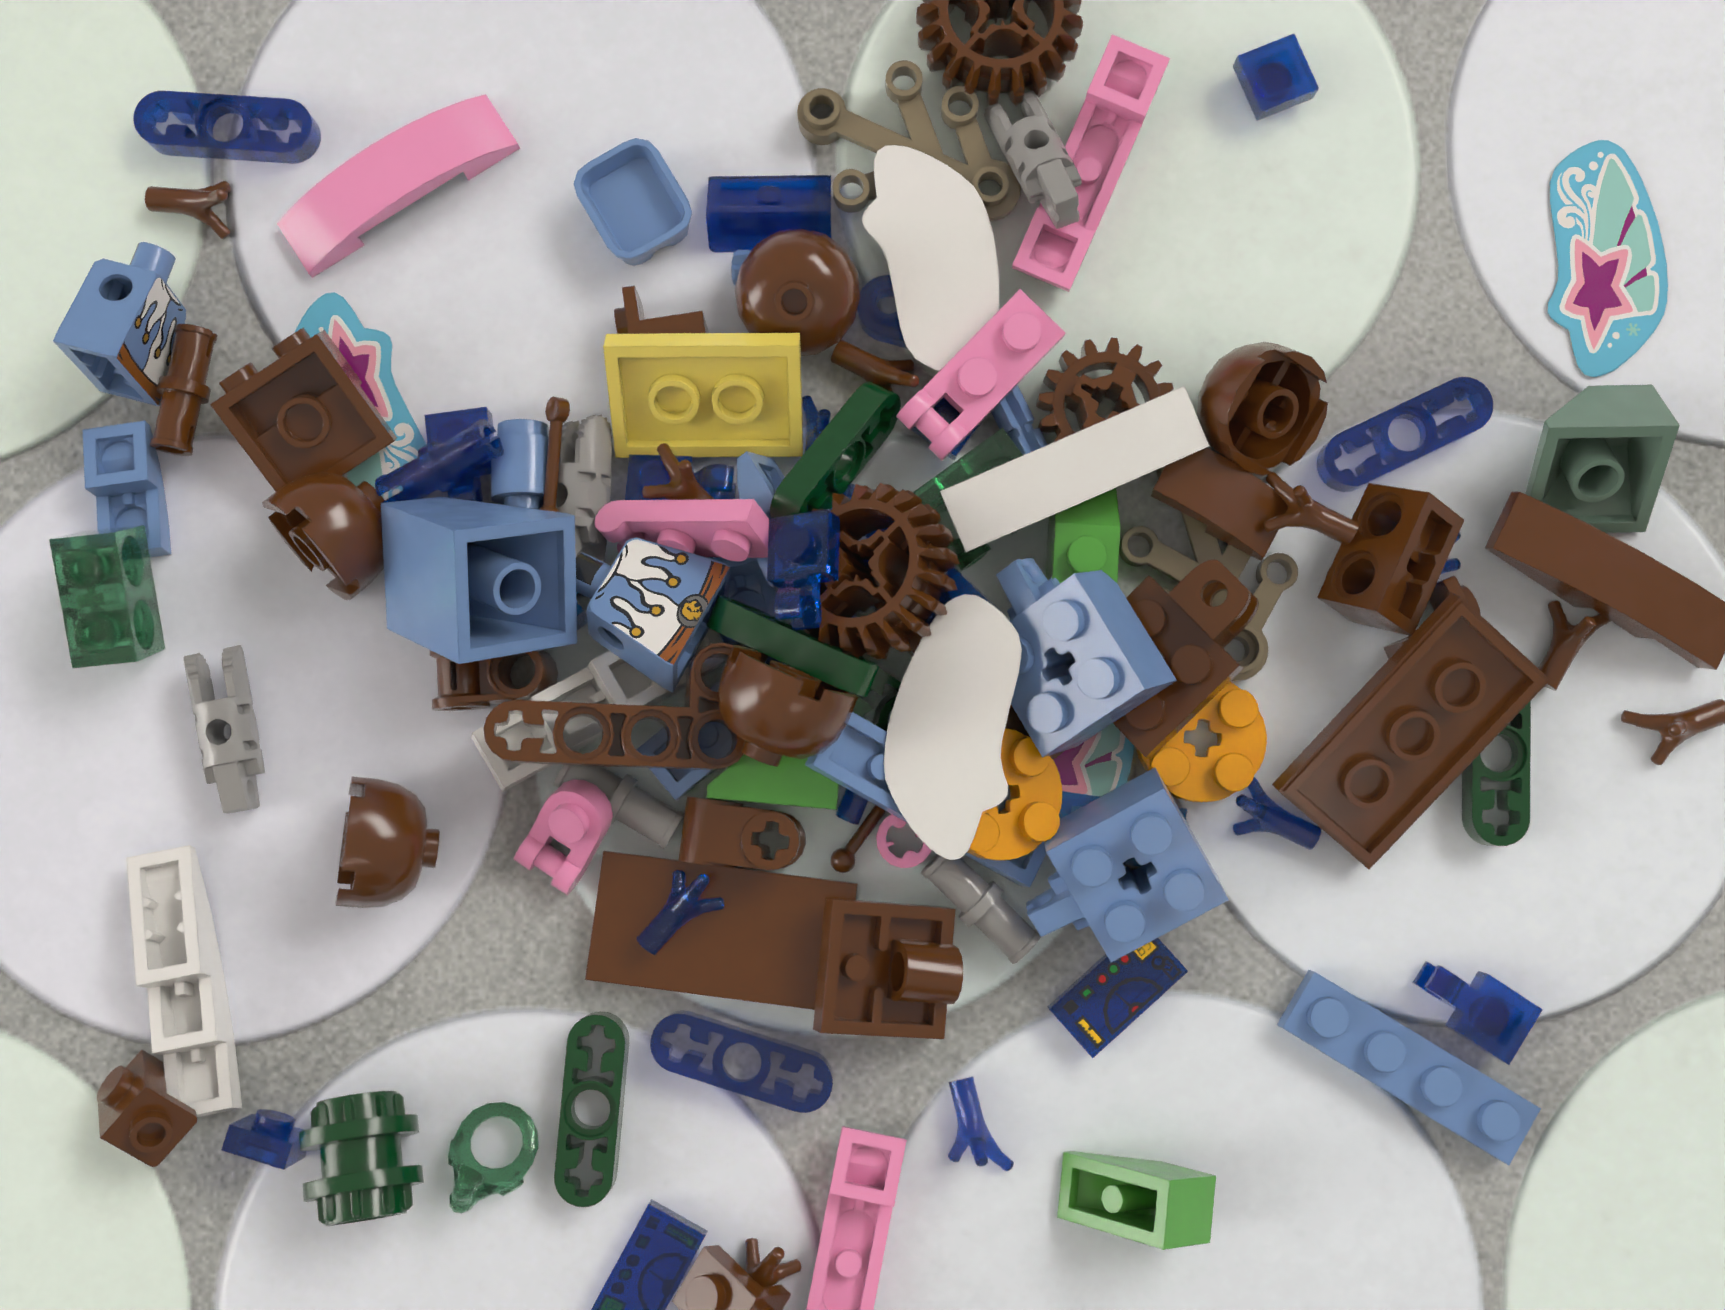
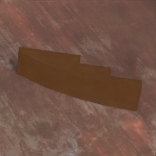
(1611, 578)

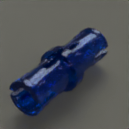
(441, 464)

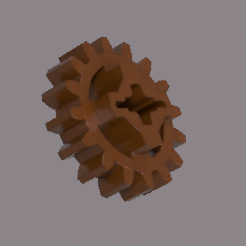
(1085, 394)

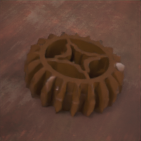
(1029, 55)
(905, 561)

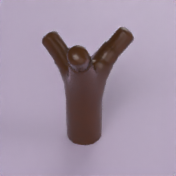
(191, 202)
(874, 369)
(682, 480)
(1308, 513)
(1566, 642)
(1678, 726)
(769, 1270)

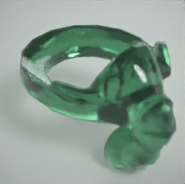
(476, 1181)

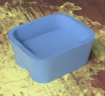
(633, 201)

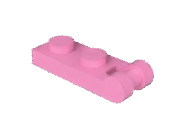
(982, 373)
(702, 527)

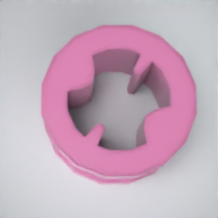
(910, 858)

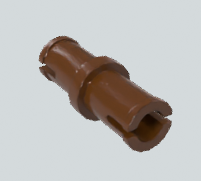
(183, 390)

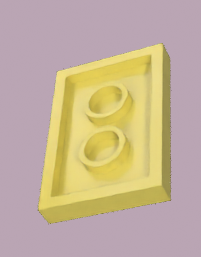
(705, 393)

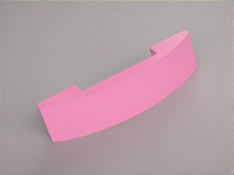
(1099, 151)
(391, 176)
(856, 1221)

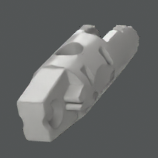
(1038, 159)
(585, 479)
(233, 761)

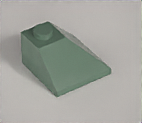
(1605, 456)

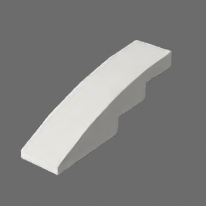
(1074, 469)
(602, 682)
(184, 979)

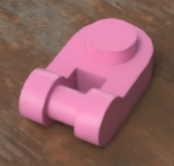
(577, 818)

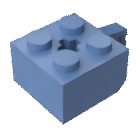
(1080, 655)
(1120, 903)

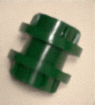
(361, 1157)

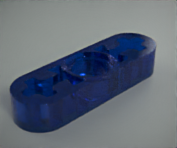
(207, 108)
(1435, 401)
(701, 1031)

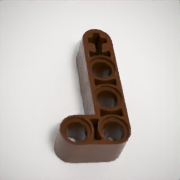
(616, 727)

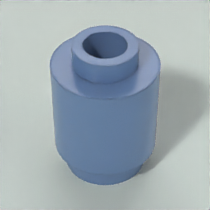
(521, 470)

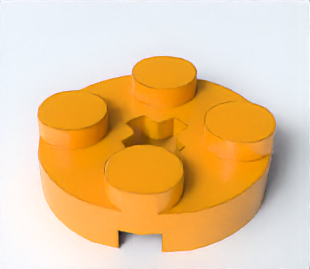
(1229, 764)
(1033, 805)

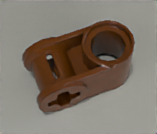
(488, 681)
(729, 835)

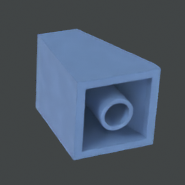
(479, 577)

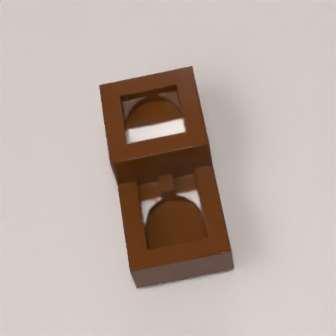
(1223, 498)

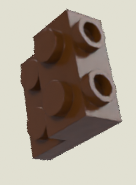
(302, 412)

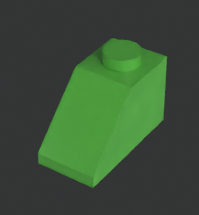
(1085, 538)
(782, 785)
(1137, 1199)

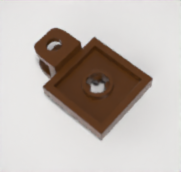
(1192, 644)

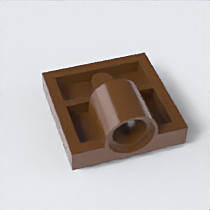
(886, 969)

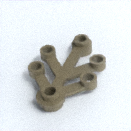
(922, 136)
(1206, 548)

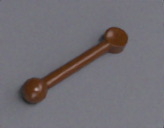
(556, 412)
(843, 859)

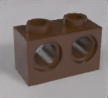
(1393, 558)

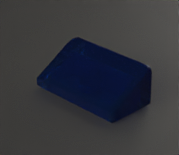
(754, 207)

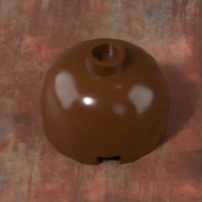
(799, 286)
(1262, 406)
(332, 528)
(780, 708)
(383, 844)

